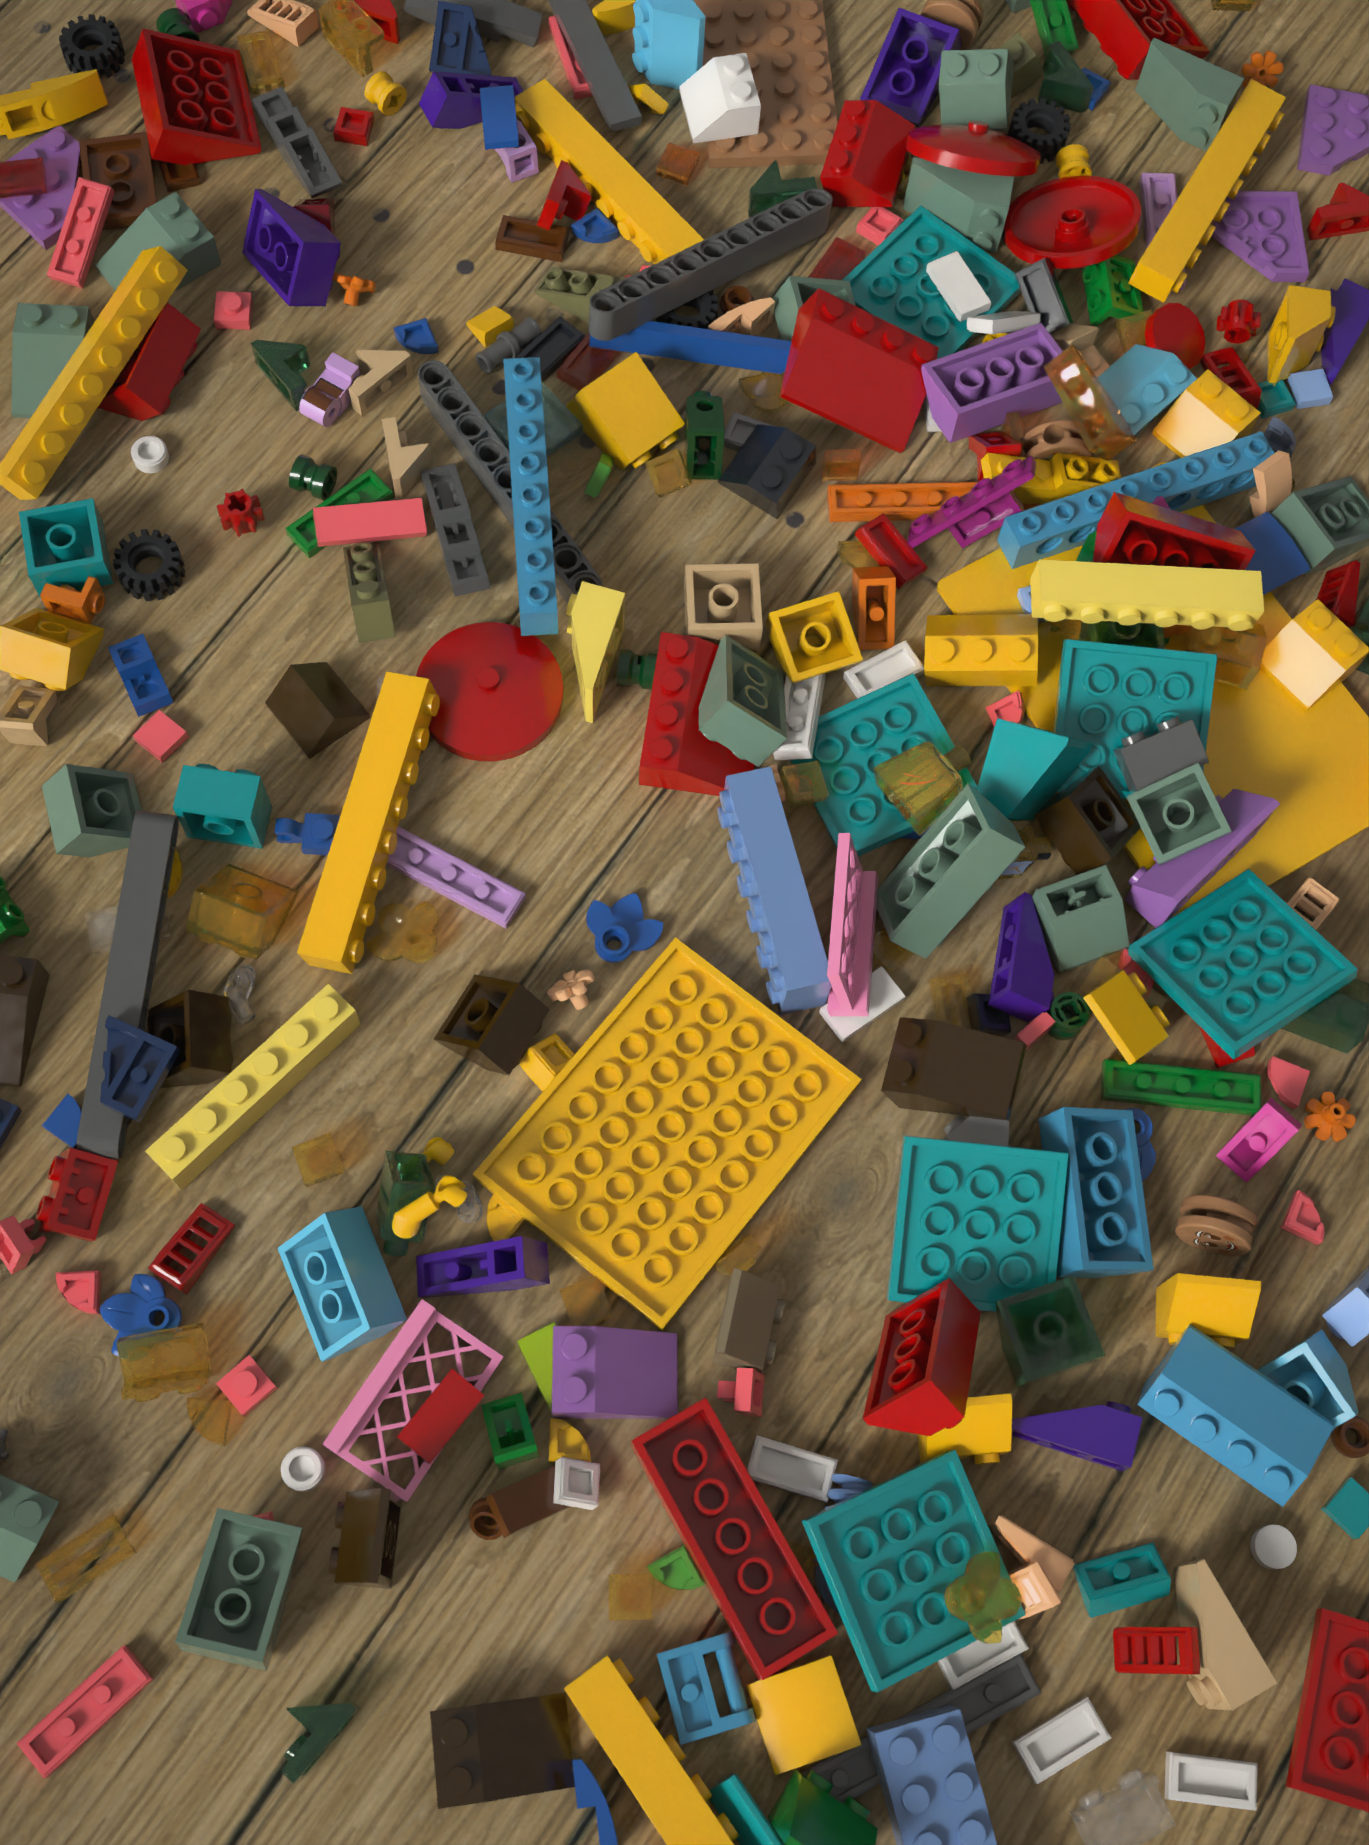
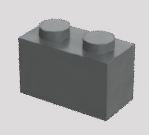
(1160, 754)

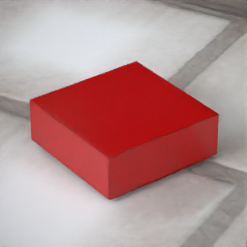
(353, 126)

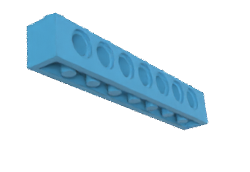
(1182, 483)
(530, 497)

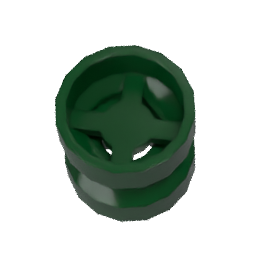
(175, 22)
(312, 477)
(636, 669)
(1066, 1025)

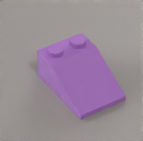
(613, 1373)

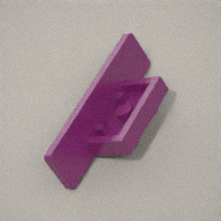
(978, 510)

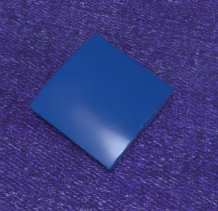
(1275, 552)

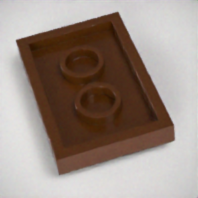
(125, 166)

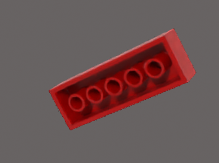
(733, 1539)

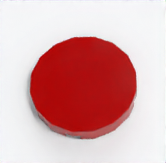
(1177, 331)

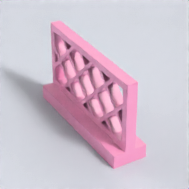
(851, 933)
(382, 1379)

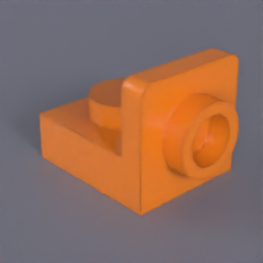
(73, 604)

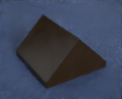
(315, 706)

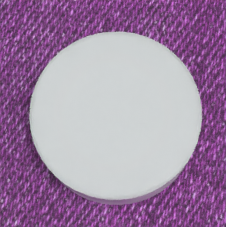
(150, 454)
(303, 1469)
(1273, 1547)

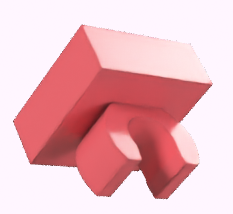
(15, 1245)
(745, 1392)

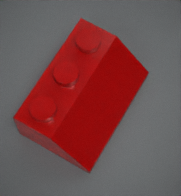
(866, 155)
(154, 367)

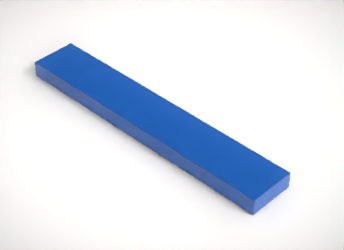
(702, 346)

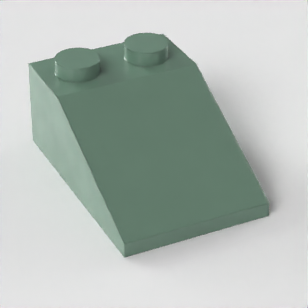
(1187, 92)
(962, 199)
(167, 225)
(41, 348)
(1326, 522)
(743, 703)
(240, 1590)

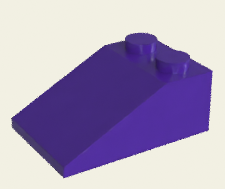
(909, 65)
(291, 251)

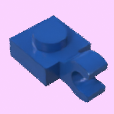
(314, 834)

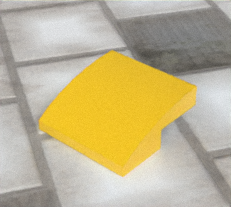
(803, 1715)

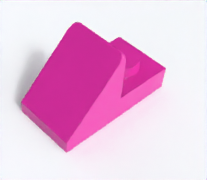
(1258, 1140)

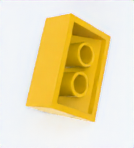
(981, 650)

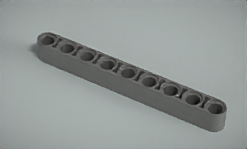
(708, 264)
(494, 475)
(129, 967)

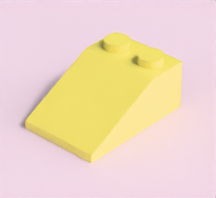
(596, 632)

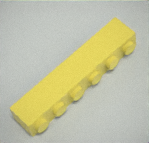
(1146, 594)
(254, 1087)

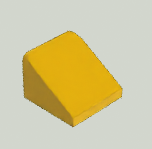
(490, 324)
(546, 1060)

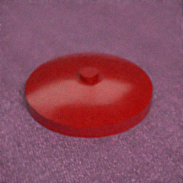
(973, 149)
(1073, 221)
(494, 691)

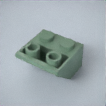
(1081, 918)

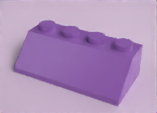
(987, 381)
(1167, 887)

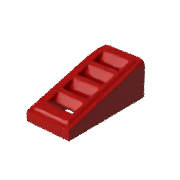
(1240, 378)
(1343, 600)
(171, 1250)
(1154, 1650)

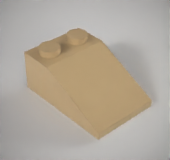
(1229, 1660)

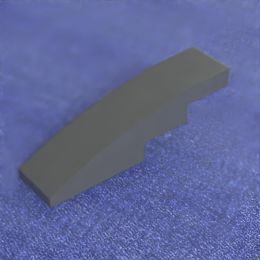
(492, 17)
(296, 143)
(455, 529)

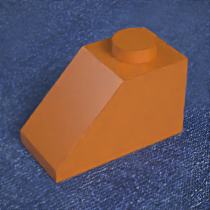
(874, 607)

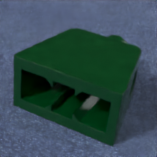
(705, 420)

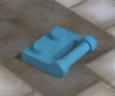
(691, 1691)

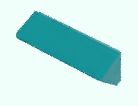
(1122, 1579)
(743, 1812)

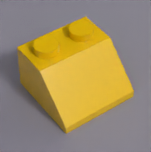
(1297, 331)
(1205, 417)
(813, 637)
(48, 648)
(1313, 655)
(1127, 1016)
(1211, 1304)
(980, 1435)

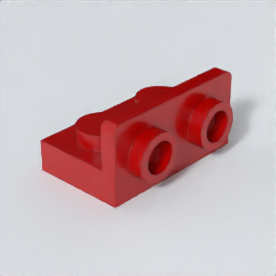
(76, 1194)

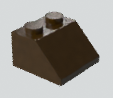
(1088, 821)
(493, 1023)
(201, 1030)

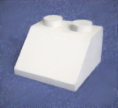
(721, 100)

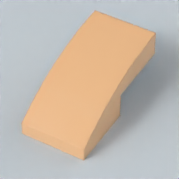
(747, 319)
(1273, 483)

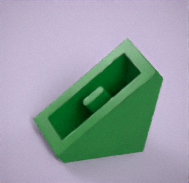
(509, 1431)

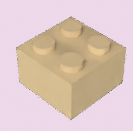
(724, 602)

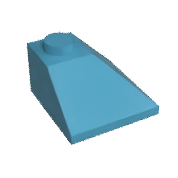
(1316, 1377)

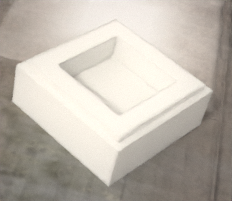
(576, 1483)

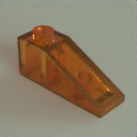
(1089, 405)

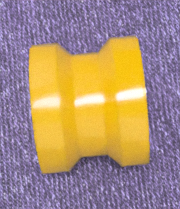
(385, 93)
(1073, 161)

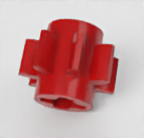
(1238, 321)
(240, 512)

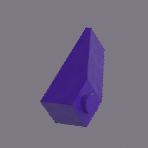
(454, 98)
(1350, 319)
(1022, 964)
(484, 1268)
(1091, 1433)

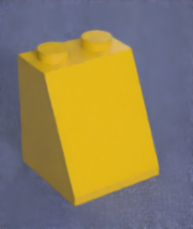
(627, 413)

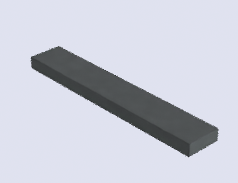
(597, 64)
(979, 1701)

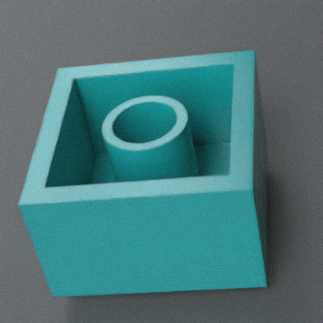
(65, 545)
(223, 805)

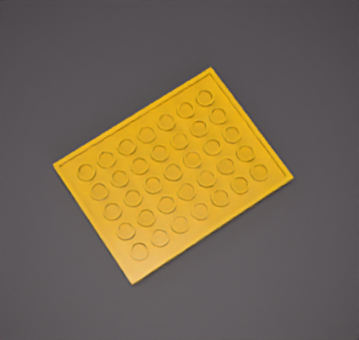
(667, 1132)

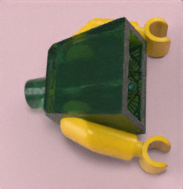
(409, 1195)

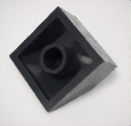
(770, 468)

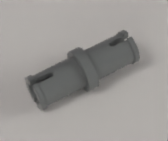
(508, 345)

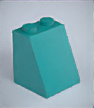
(1027, 767)

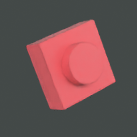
(233, 310)
(246, 1385)

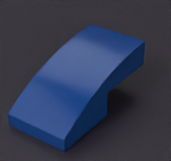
(499, 117)
(140, 675)
(590, 1795)

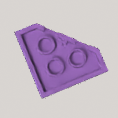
(1333, 129)
(45, 213)
(1266, 233)

